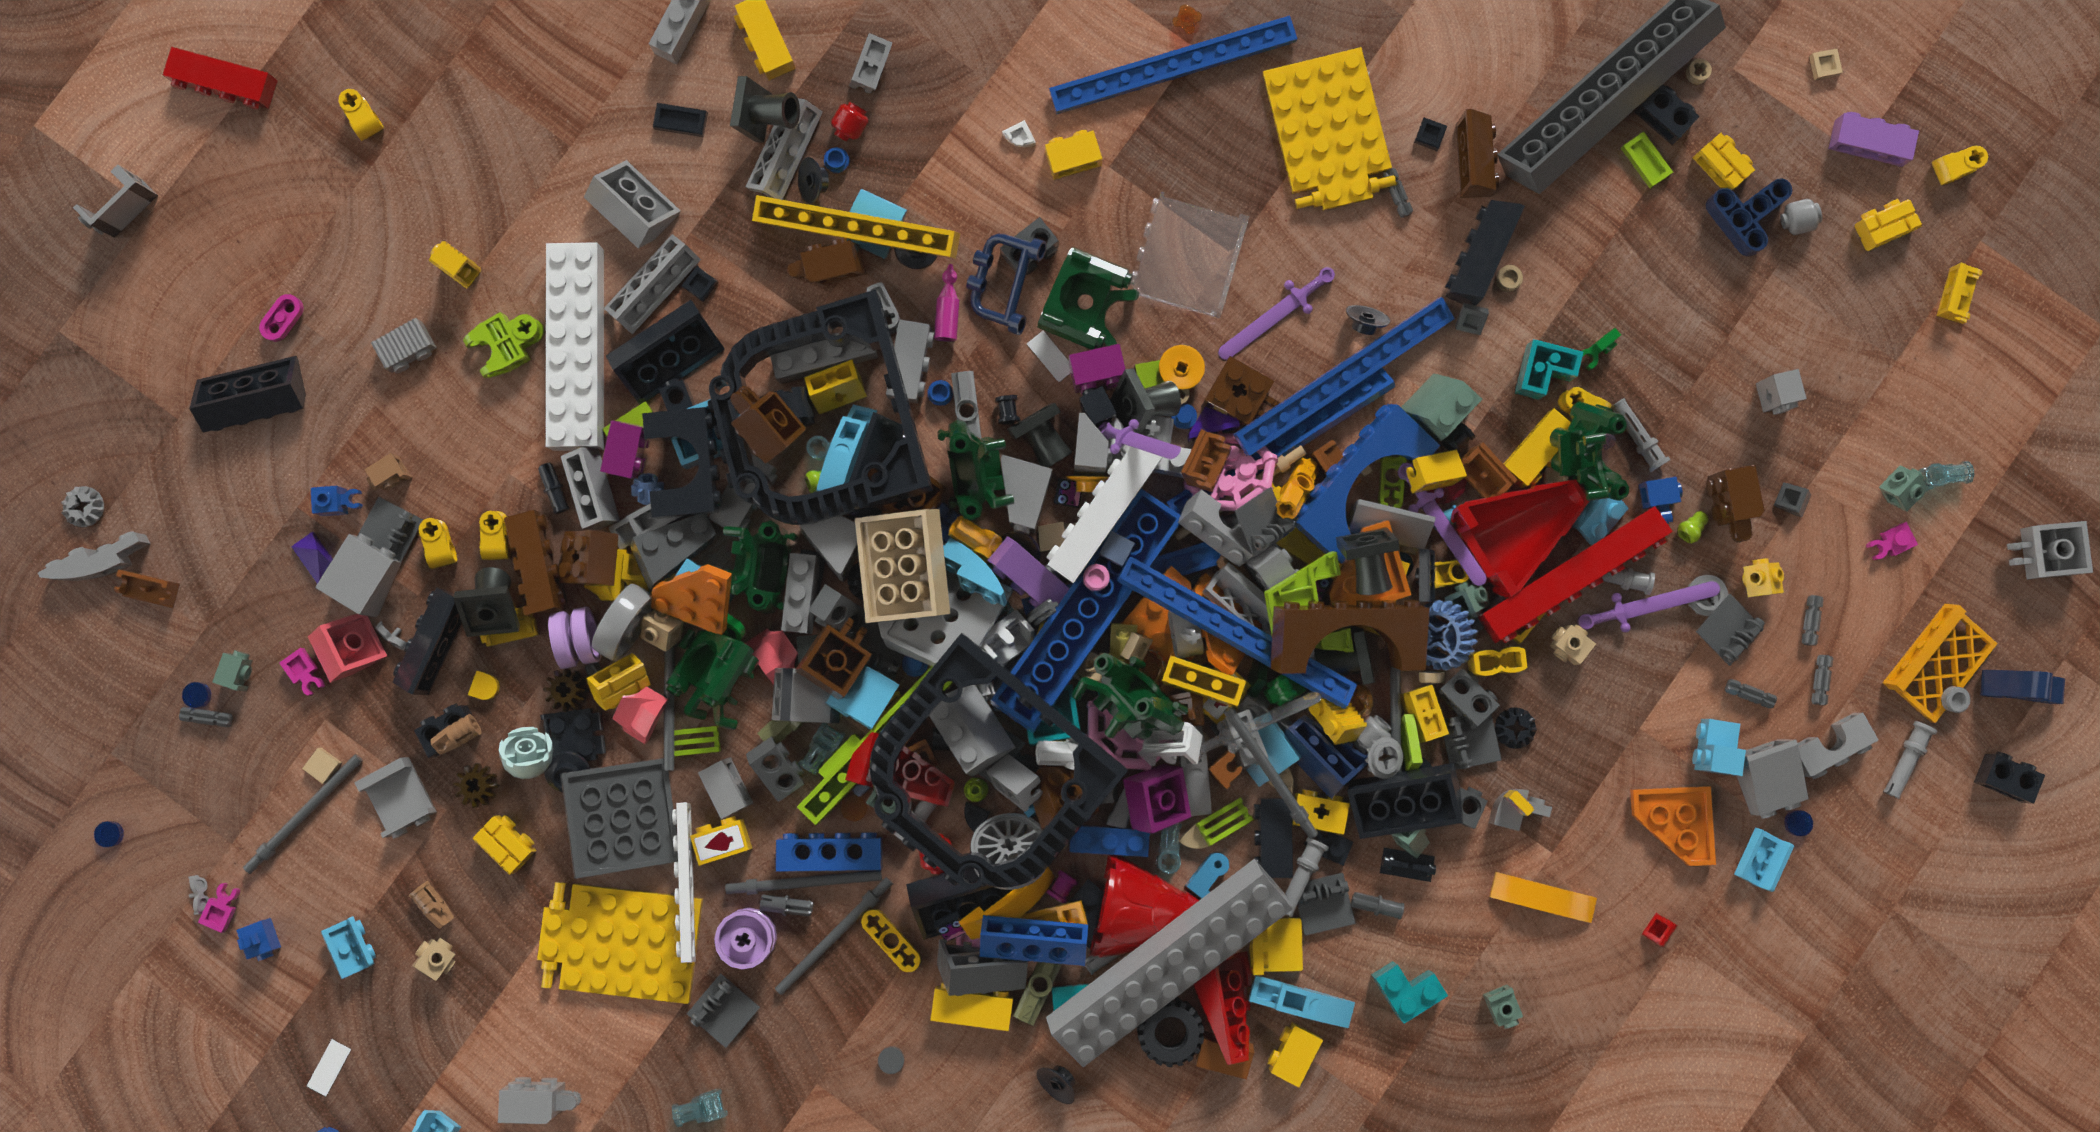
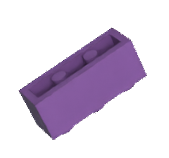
(1873, 139)
(1026, 573)

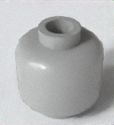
(1801, 216)
(1375, 729)

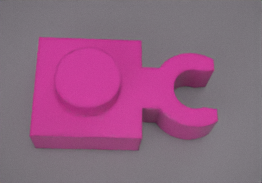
(1894, 540)
(300, 669)
(218, 911)

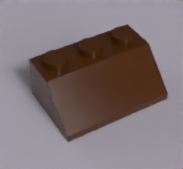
(1476, 154)

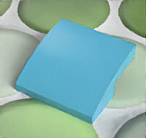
(873, 205)
(865, 697)
(1279, 750)

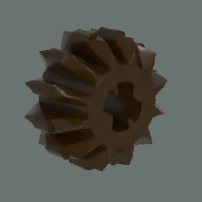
(559, 697)
(467, 786)

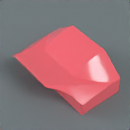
(773, 651)
(640, 713)

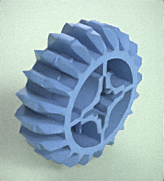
(1457, 635)

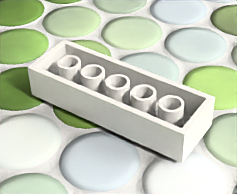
(1103, 512)

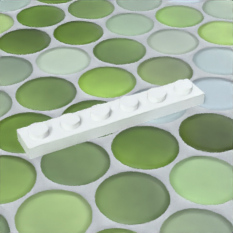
(685, 893)

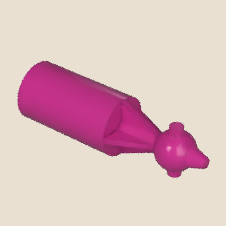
(947, 308)

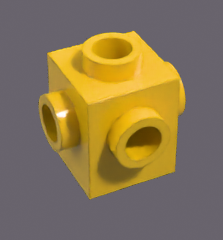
(1763, 578)

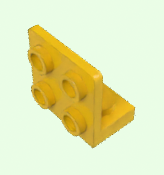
(1278, 948)

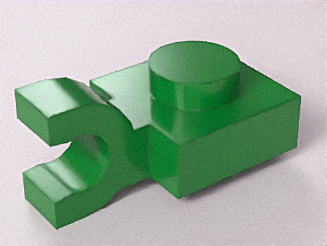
(1604, 344)

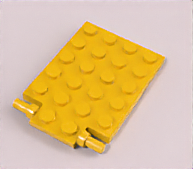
(1329, 129)
(616, 943)

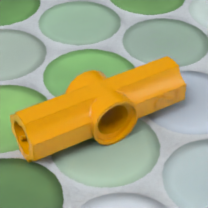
(1296, 489)
(980, 541)

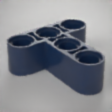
(1747, 215)
(2023, 685)

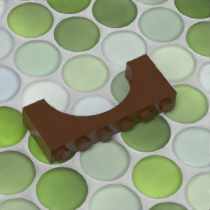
(1301, 628)

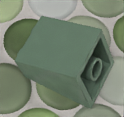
(1441, 405)

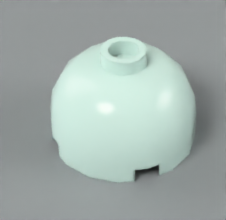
(526, 752)

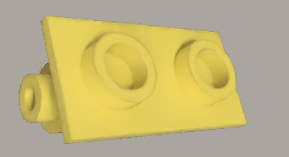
(1119, 636)

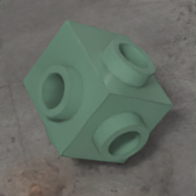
(1904, 487)
(1471, 598)

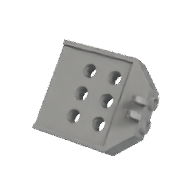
(974, 620)

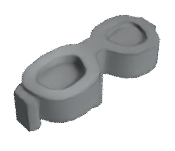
(391, 638)
(198, 886)

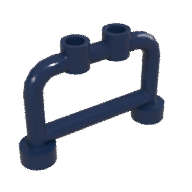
(984, 259)

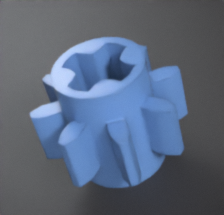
(645, 483)

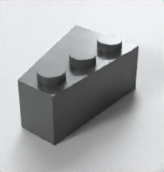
(666, 548)
(968, 973)

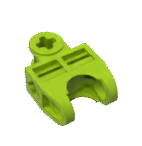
(506, 341)

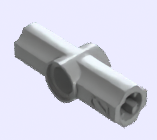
(965, 393)

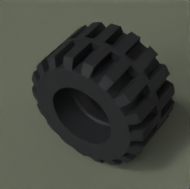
(1177, 1053)

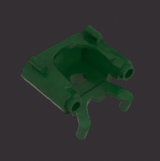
(1089, 276)
(1582, 451)
(974, 470)
(761, 565)
(712, 667)
(1137, 700)

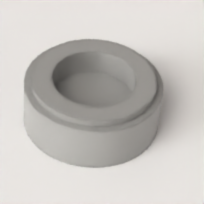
(1955, 699)

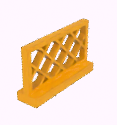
(1929, 645)

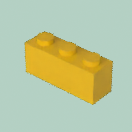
(764, 38)
(1535, 450)
(1204, 682)
(974, 1010)

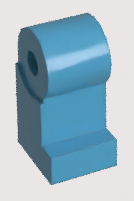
(1207, 873)

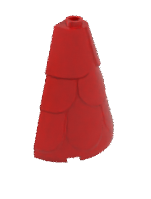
(1518, 530)
(1134, 907)

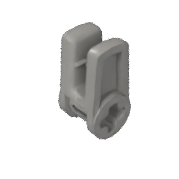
(888, 306)

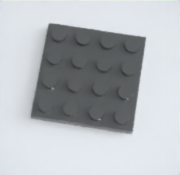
(619, 817)

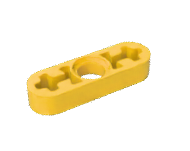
(910, 949)

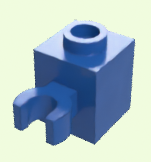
(1661, 494)
(333, 500)
(258, 939)

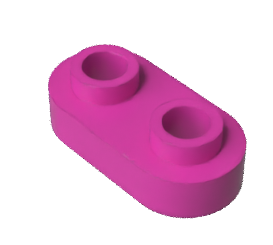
(280, 316)

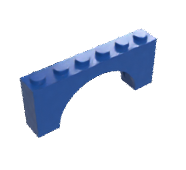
(1390, 433)

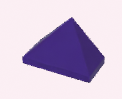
(1212, 422)
(313, 555)

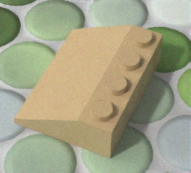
(902, 565)

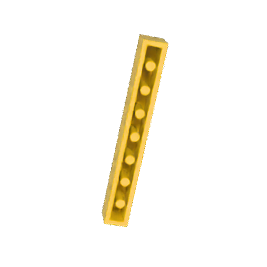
(856, 227)

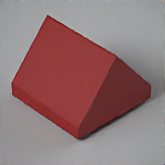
(1659, 930)

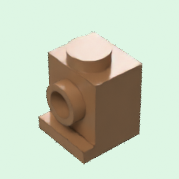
(387, 472)

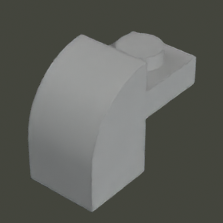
(1506, 816)

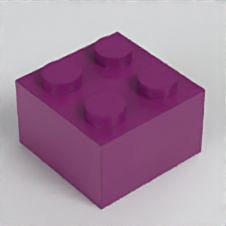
(1097, 368)
(624, 450)
(1157, 798)

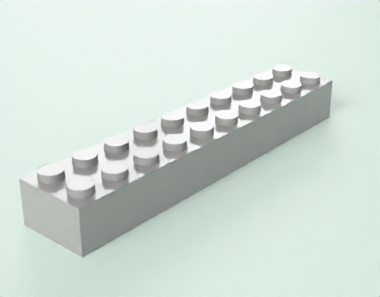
(1168, 963)

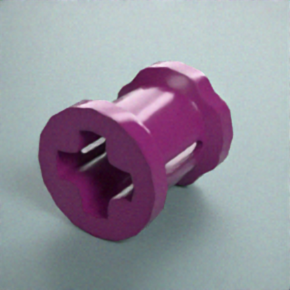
(1062, 887)

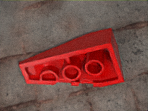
(912, 773)
(1225, 1005)

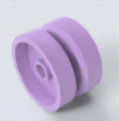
(573, 637)
(730, 941)

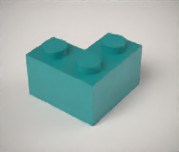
(1541, 363)
(1408, 997)

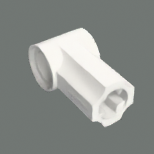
(1056, 753)

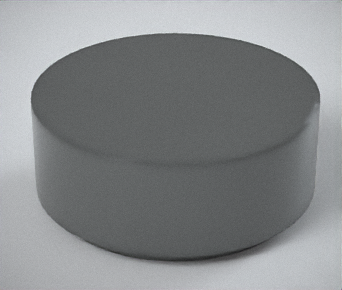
(891, 1060)

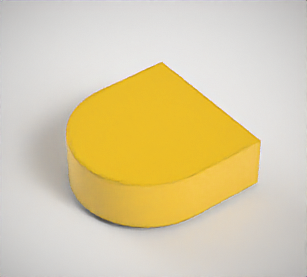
(484, 686)

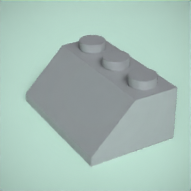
(631, 203)
(1092, 450)
(1407, 526)
(971, 730)

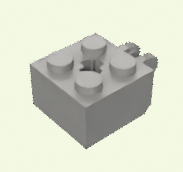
(2054, 550)
(1270, 567)
(535, 1101)

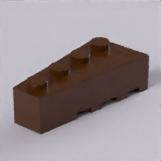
(535, 564)

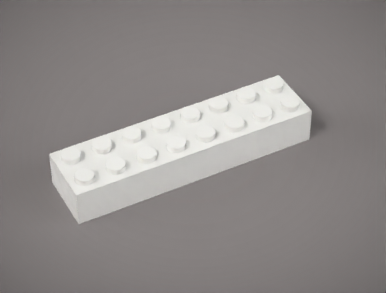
(574, 346)

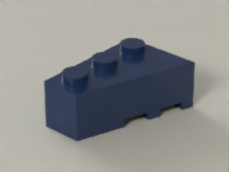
(1323, 761)

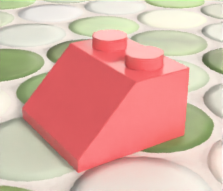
(346, 646)

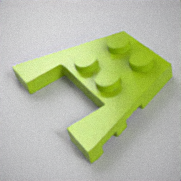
(1302, 588)

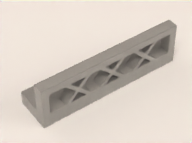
(787, 153)
(654, 285)
(1241, 591)

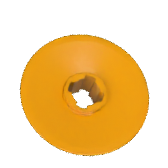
(1184, 356)
(1086, 483)

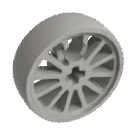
(622, 622)
(990, 839)

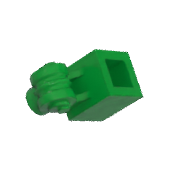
(1282, 690)

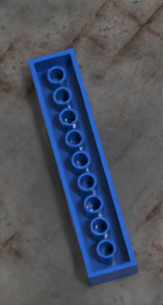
(1085, 614)

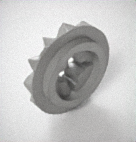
(92, 511)
(1704, 607)
(1390, 765)

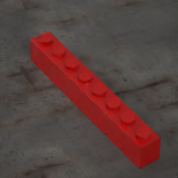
(1574, 575)

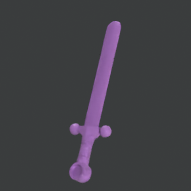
(1276, 313)
(1136, 440)
(1445, 529)
(1648, 605)

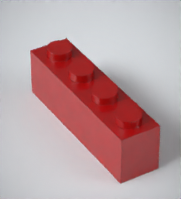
(220, 78)

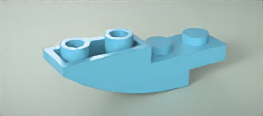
(845, 448)
(973, 572)
(1301, 1001)

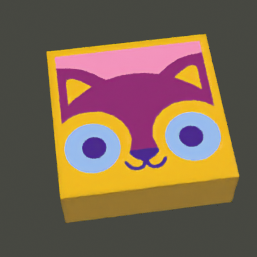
(1519, 802)

